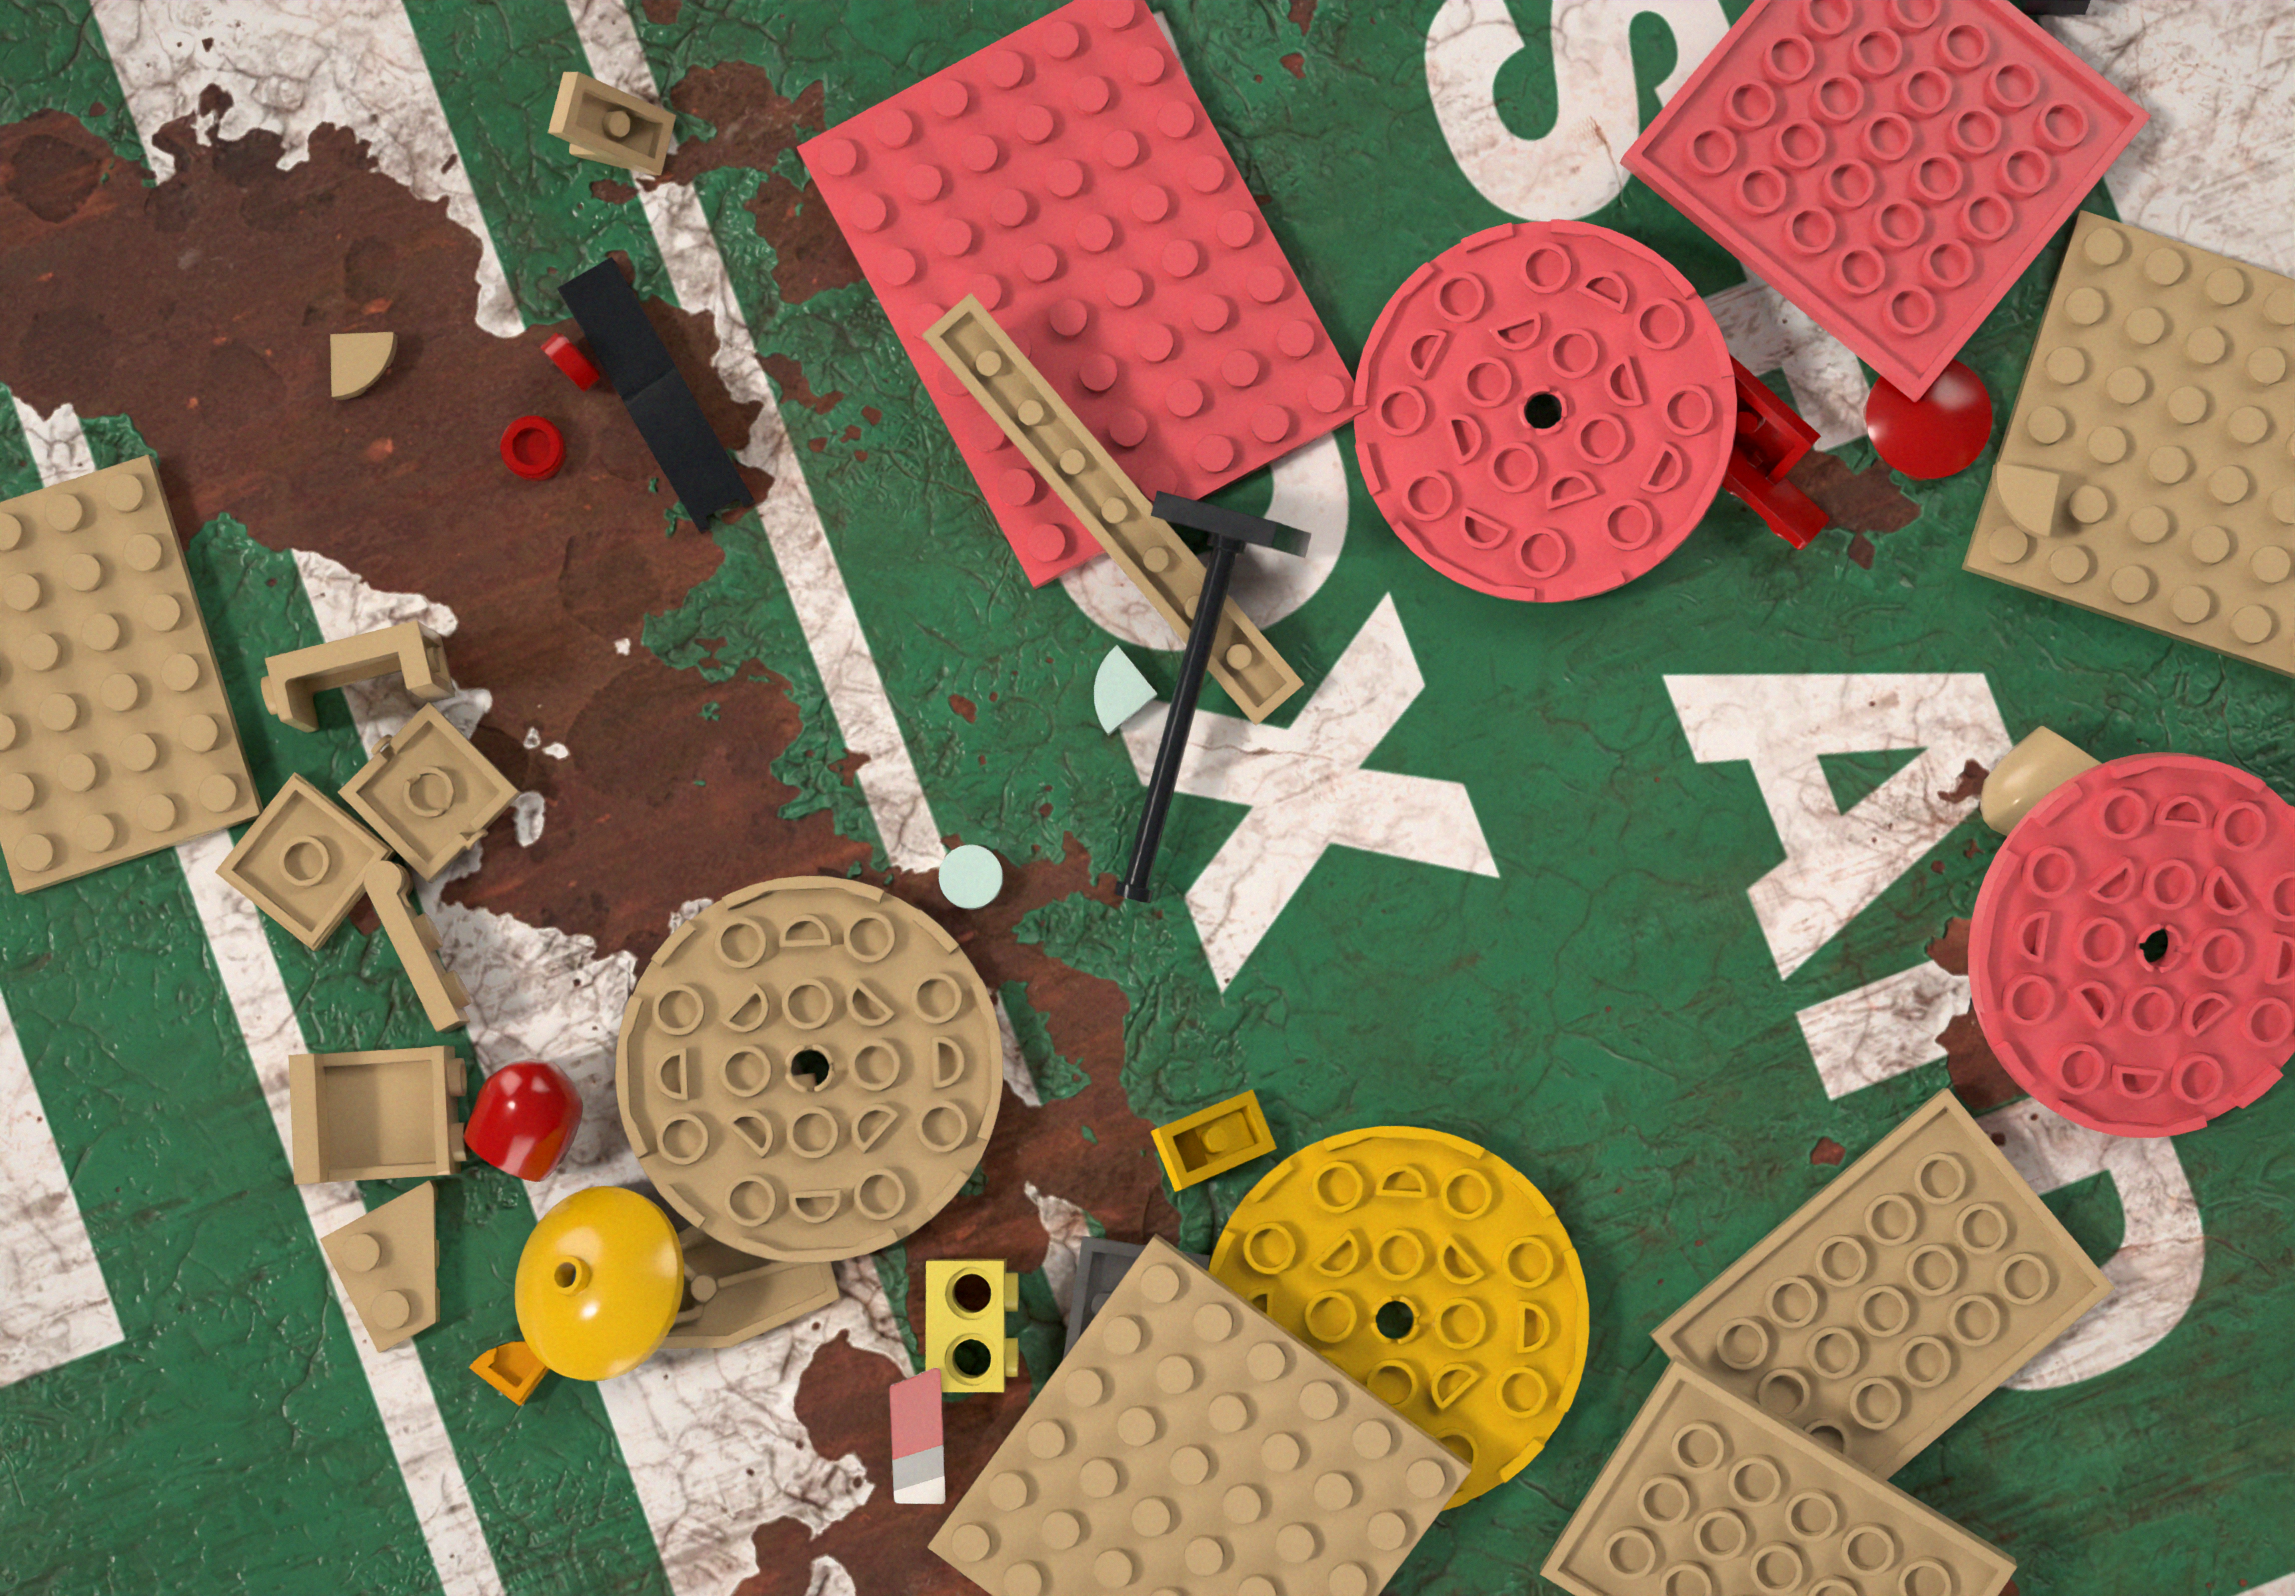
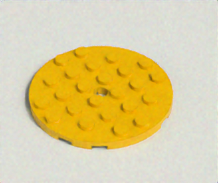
(1456, 1241)

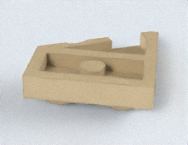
(391, 1266)

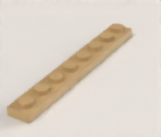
(1106, 501)

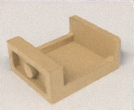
(395, 649)
(377, 1114)

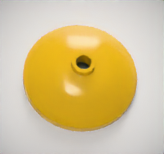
(622, 1290)

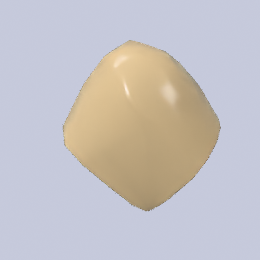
(2027, 775)

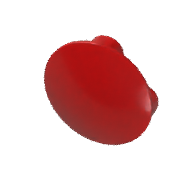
(1938, 431)

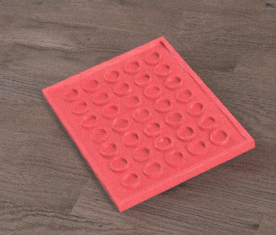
(1111, 247)

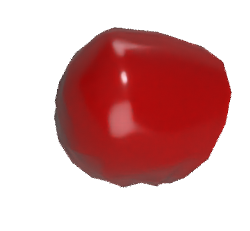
(525, 1119)

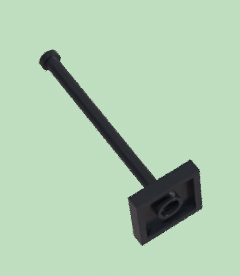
(1228, 535)

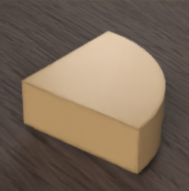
(359, 361)
(2027, 496)

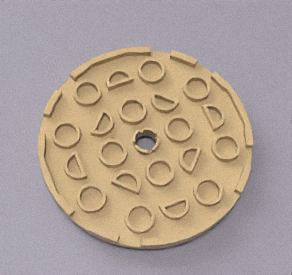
(790, 1164)

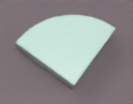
(1119, 690)

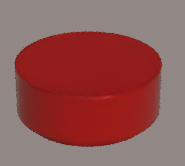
(570, 361)
(533, 448)

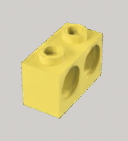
(951, 1323)

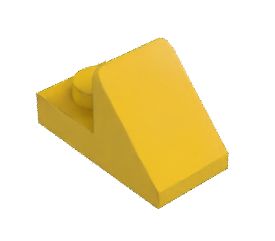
(1213, 1140)

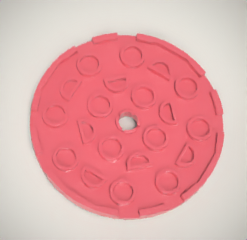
(1638, 430)
(2061, 931)

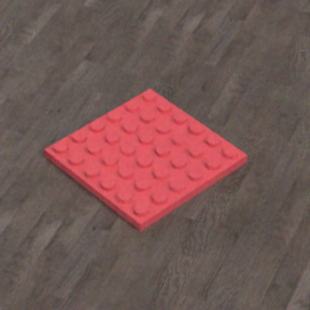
(1886, 162)

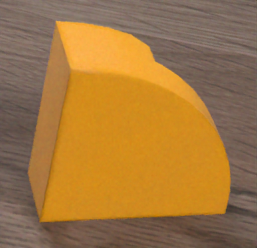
(511, 1370)

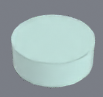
(971, 877)

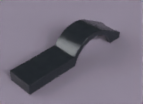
(654, 392)

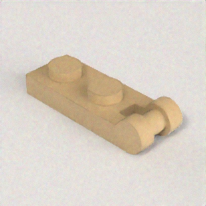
(415, 943)

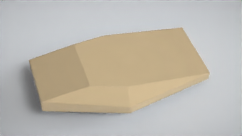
(741, 1295)

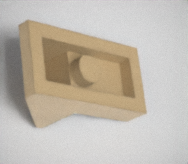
(610, 125)

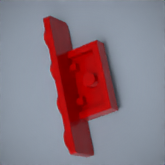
(1765, 448)

